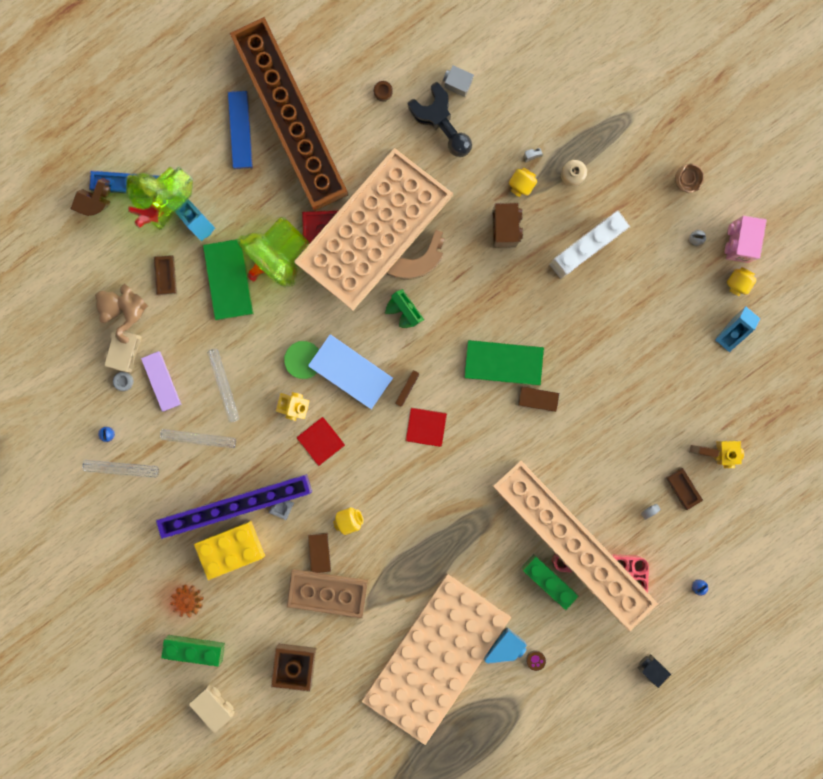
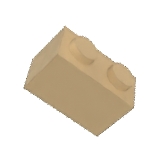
(122, 355)
(212, 708)

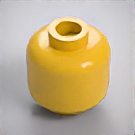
(522, 182)
(741, 281)
(348, 521)

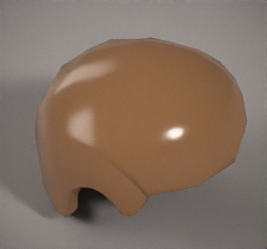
(689, 178)

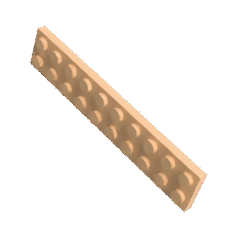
(575, 546)

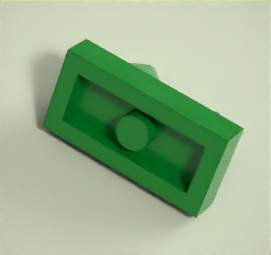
(401, 302)

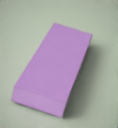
(161, 381)

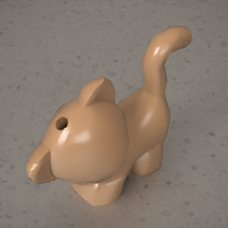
(111, 305)

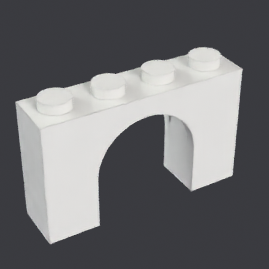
(589, 244)

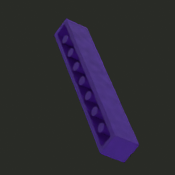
(234, 506)

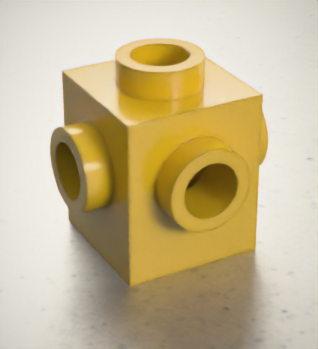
(292, 406)
(729, 454)

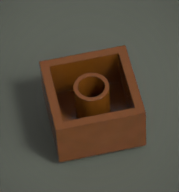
(506, 225)
(293, 667)

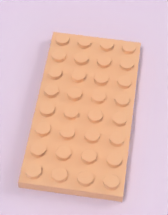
(373, 229)
(436, 659)

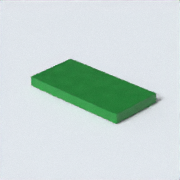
(228, 280)
(504, 362)

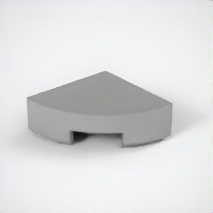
(532, 154)
(282, 509)

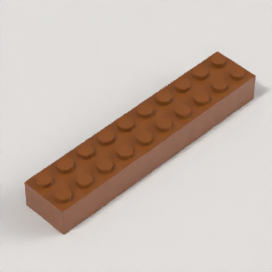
(289, 114)

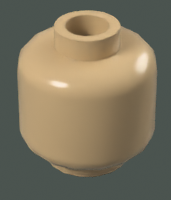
(569, 177)

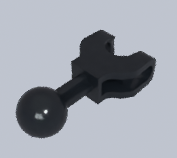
(438, 117)

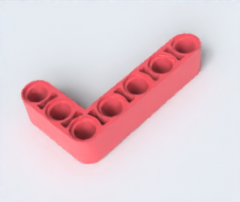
(628, 564)

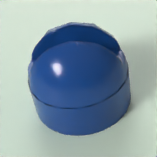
(110, 434)
(697, 584)

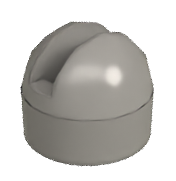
(697, 241)

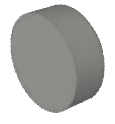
(123, 381)
(649, 512)

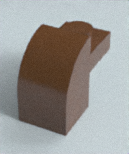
(92, 203)

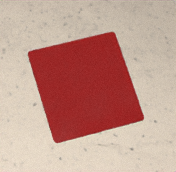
(426, 427)
(320, 441)

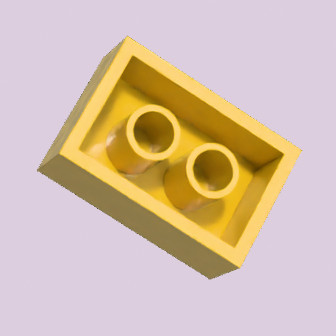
(229, 550)

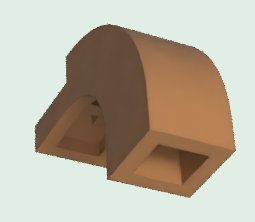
(417, 268)

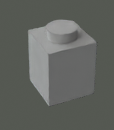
(458, 80)

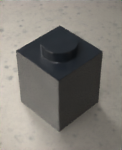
(654, 670)

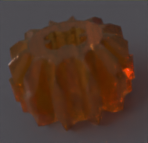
(180, 597)

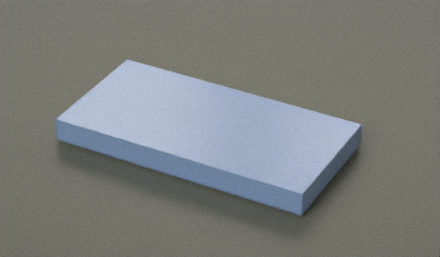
(350, 371)

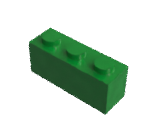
(549, 582)
(193, 650)

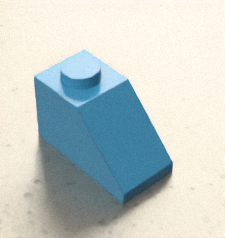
(195, 220)
(738, 329)
(506, 648)

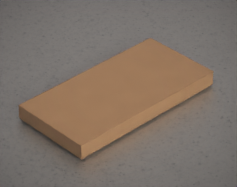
(327, 593)

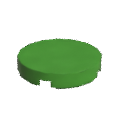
(299, 357)

